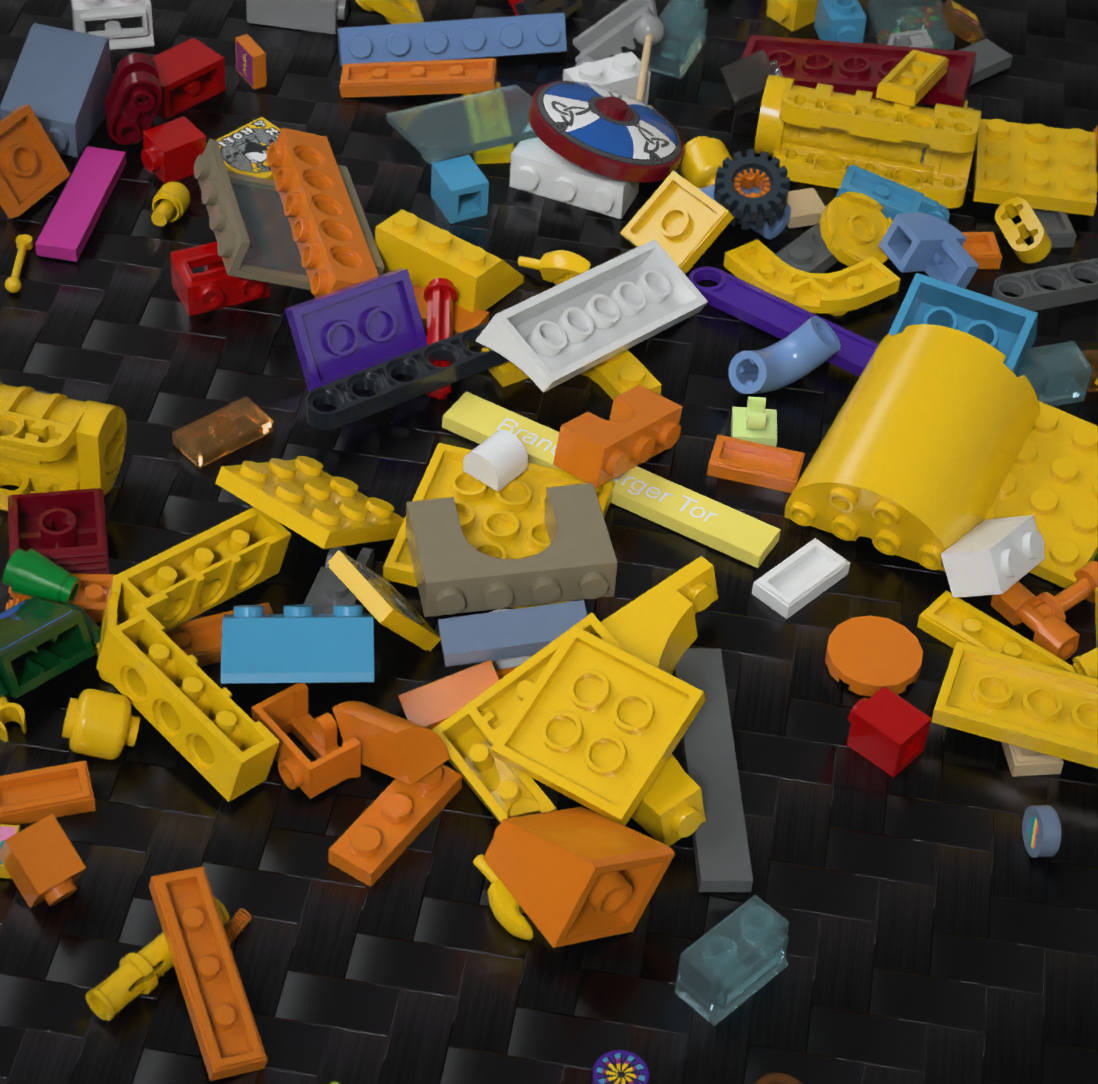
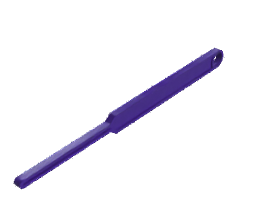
(777, 315)

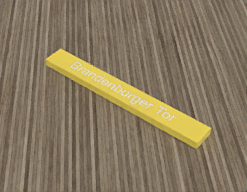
(634, 490)

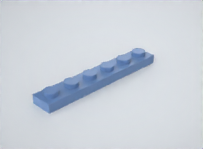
(453, 39)

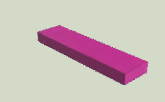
(81, 204)

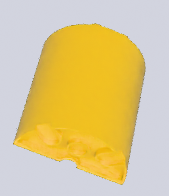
(918, 445)

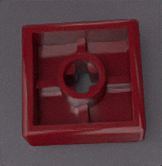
(62, 527)

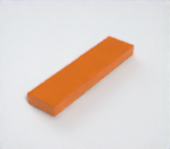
(418, 77)
(207, 973)

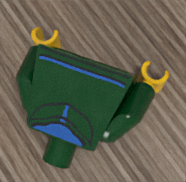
(37, 645)

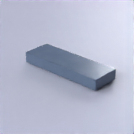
(506, 632)

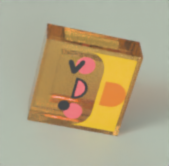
(962, 22)

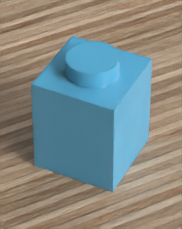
(459, 189)

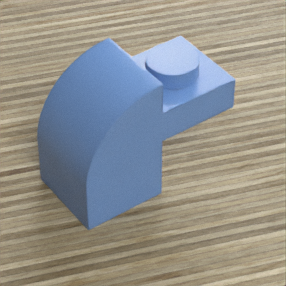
(928, 245)

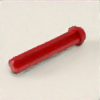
(440, 296)

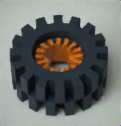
(747, 173)

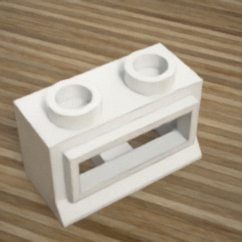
(112, 9)

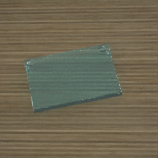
(466, 123)

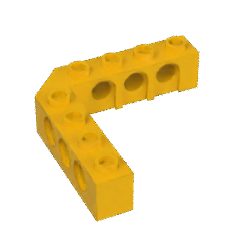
(166, 682)

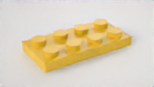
(1020, 704)

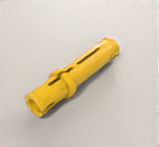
(136, 975)

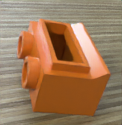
(289, 713)

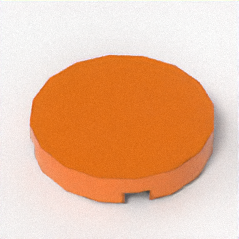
(873, 654)

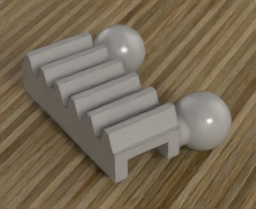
(619, 29)

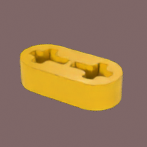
(1027, 227)

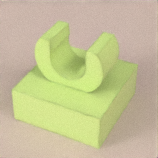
(755, 422)

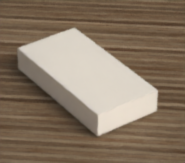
(800, 578)

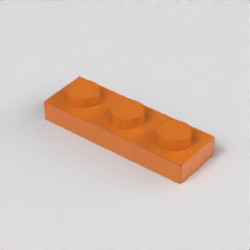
(392, 824)

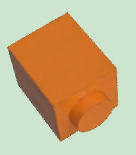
(42, 862)

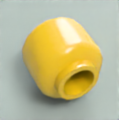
(702, 160)
(100, 724)

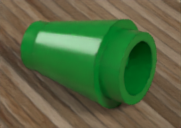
(38, 577)

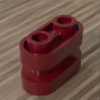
(132, 98)

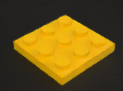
(1038, 163)
(311, 501)
(598, 725)

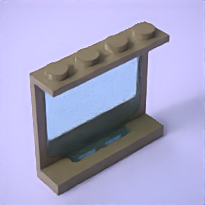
(252, 226)

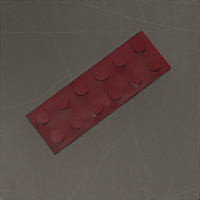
(860, 65)

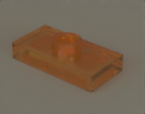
(222, 432)

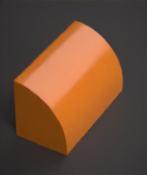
(390, 742)

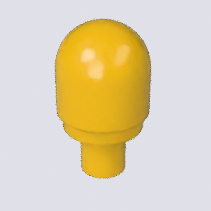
(169, 203)

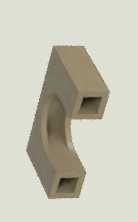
(461, 579)

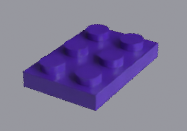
(356, 327)

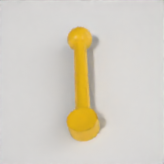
(23, 243)

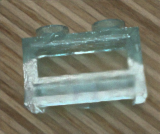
(682, 39)
(733, 960)

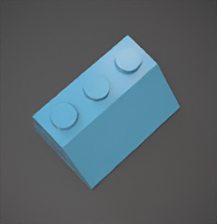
(989, 319)
(297, 645)

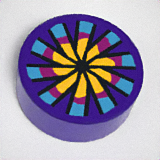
(620, 1068)

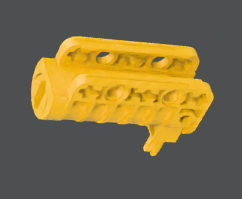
(57, 442)

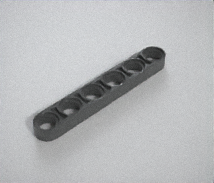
(1060, 277)

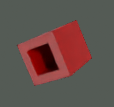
(172, 149)
(887, 731)

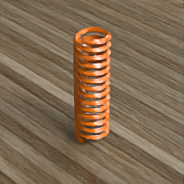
(234, 925)

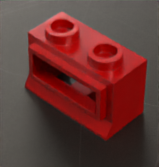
(213, 287)

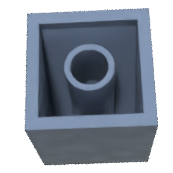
(64, 83)

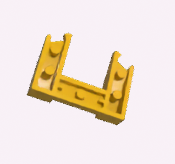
(479, 723)

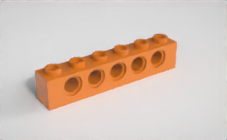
(319, 212)

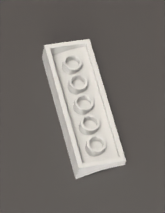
(593, 315)

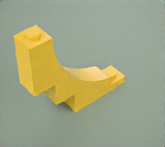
(659, 631)

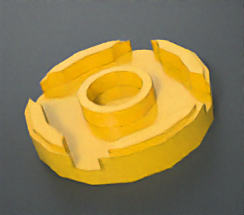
(854, 228)

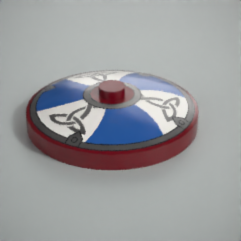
(605, 131)

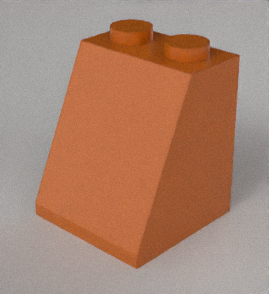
(577, 872)

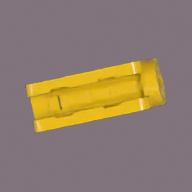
(811, 138)

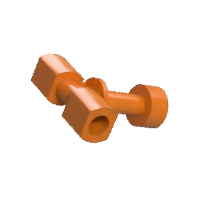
(1046, 612)

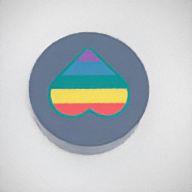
(1041, 831)

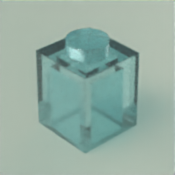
(1057, 373)

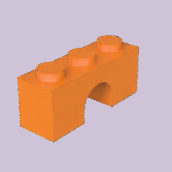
(604, 449)

